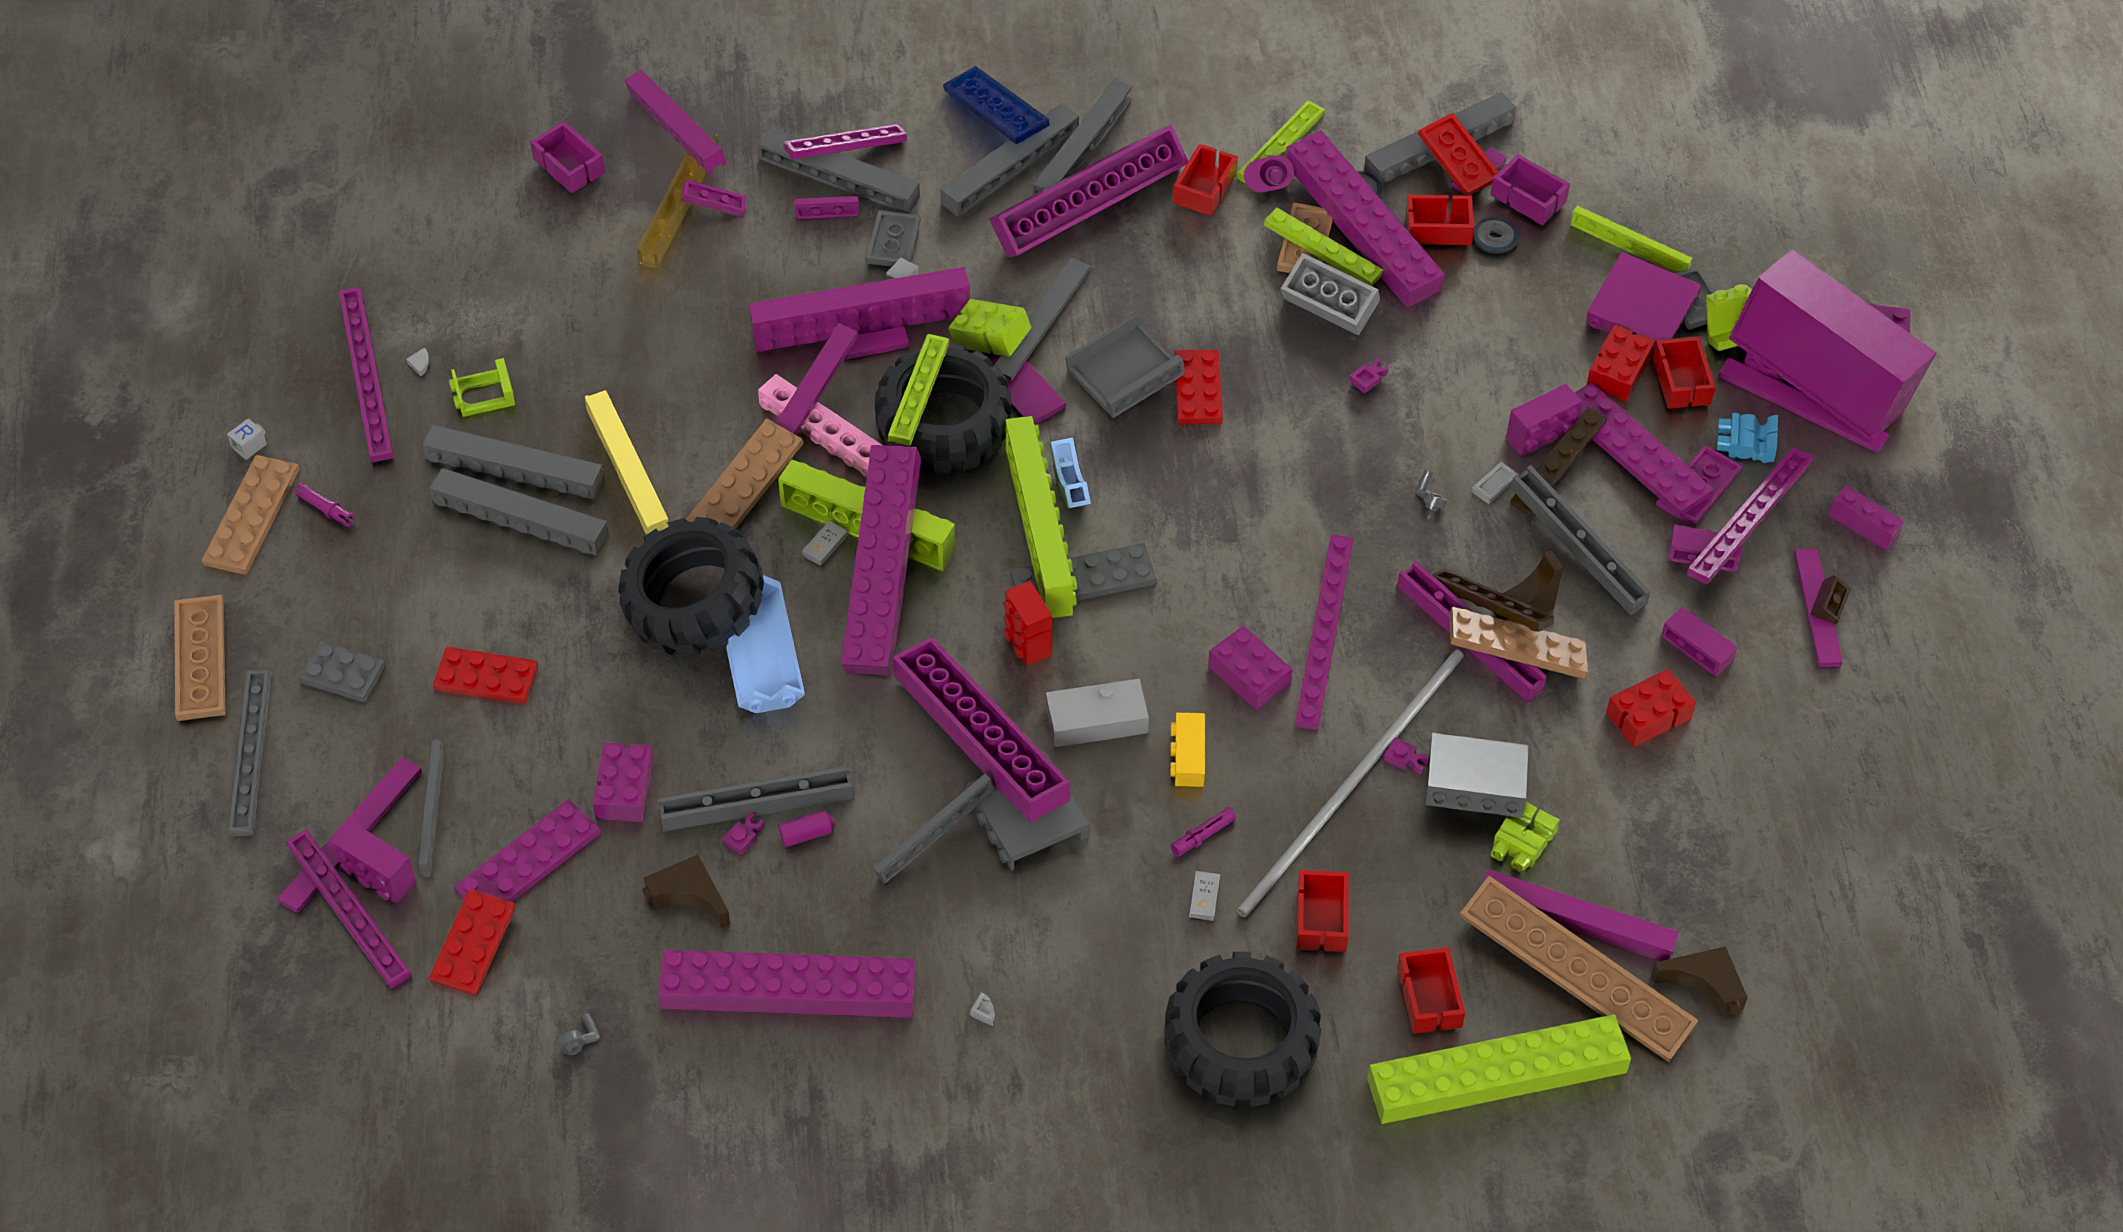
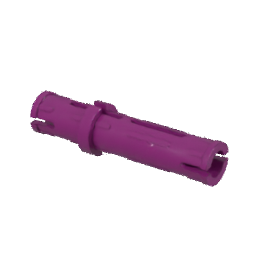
(331, 508)
(1195, 836)

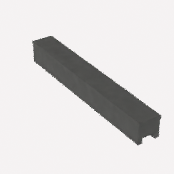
(1086, 135)
(1581, 540)
(755, 797)

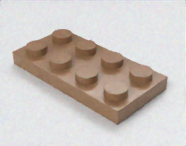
(1315, 218)

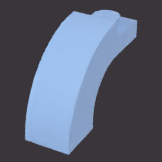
(1068, 475)

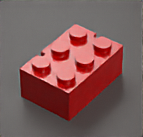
(1203, 183)
(1432, 225)
(1621, 362)
(1683, 372)
(1028, 623)
(1651, 707)
(1322, 910)
(1431, 990)

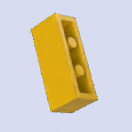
(1188, 749)

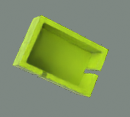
(990, 327)

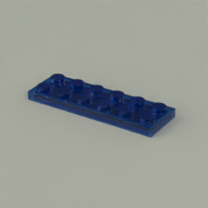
(996, 105)

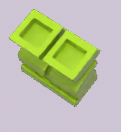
(1523, 844)

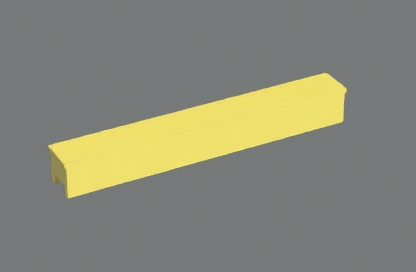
(626, 462)

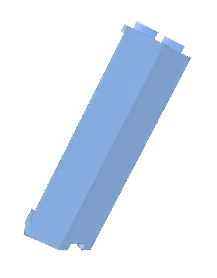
(765, 657)

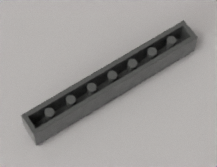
(1412, 152)
(1007, 162)
(843, 173)
(513, 462)
(519, 511)

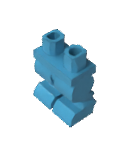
(1748, 437)

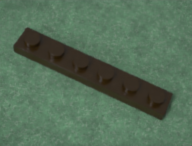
(1566, 451)
(1494, 601)

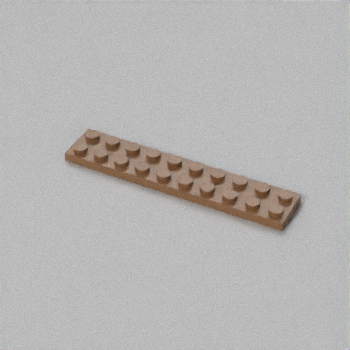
(1579, 968)

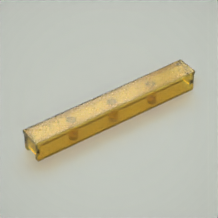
(669, 215)

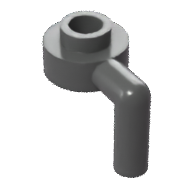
(1432, 500)
(573, 1041)

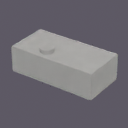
(1330, 294)
(1097, 713)

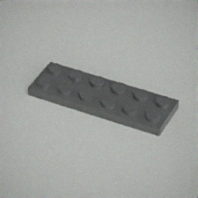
(1103, 572)

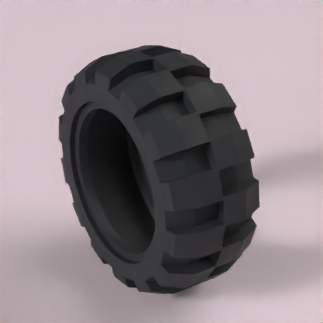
(956, 444)
(671, 553)
(1235, 1077)

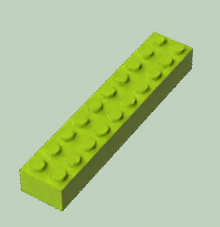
(1039, 516)
(1498, 1069)

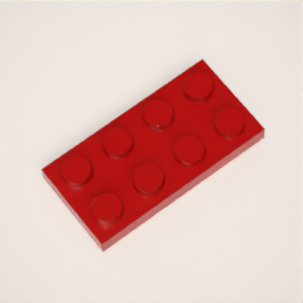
(1458, 154)
(1199, 388)
(485, 675)
(472, 942)

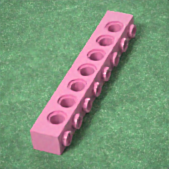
(821, 425)

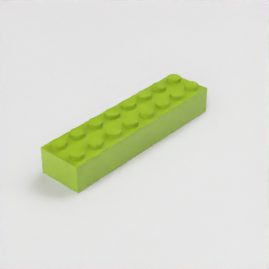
(841, 502)

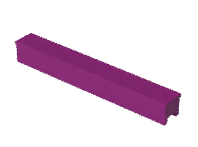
(675, 121)
(1438, 602)
(1595, 920)

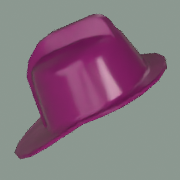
(1269, 173)

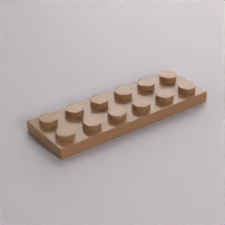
(748, 475)
(250, 515)
(1518, 642)
(199, 658)

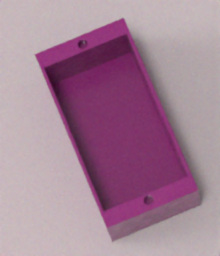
(1831, 345)

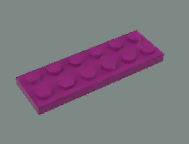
(532, 854)

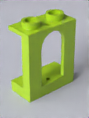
(465, 383)

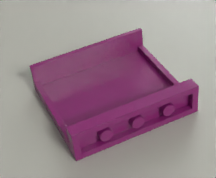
(1642, 299)

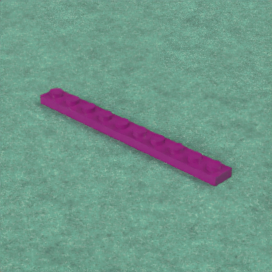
(366, 375)
(1749, 516)
(1324, 632)

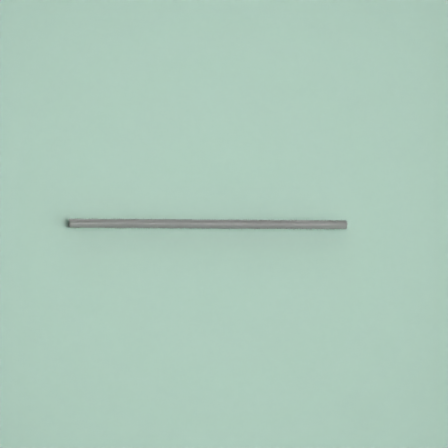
(1349, 784)

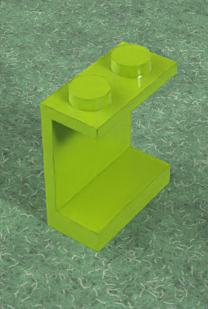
(1722, 314)

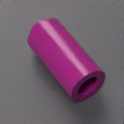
(806, 828)

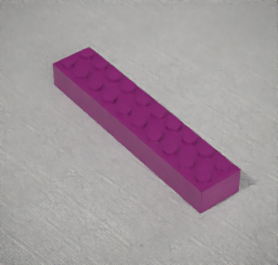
(1088, 191)
(1364, 219)
(859, 307)
(881, 560)
(981, 729)
(787, 983)

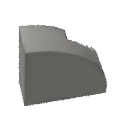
(419, 361)
(983, 1009)

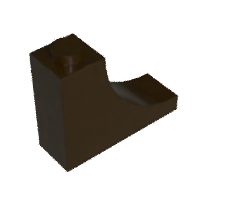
(1540, 586)
(686, 885)
(1710, 974)

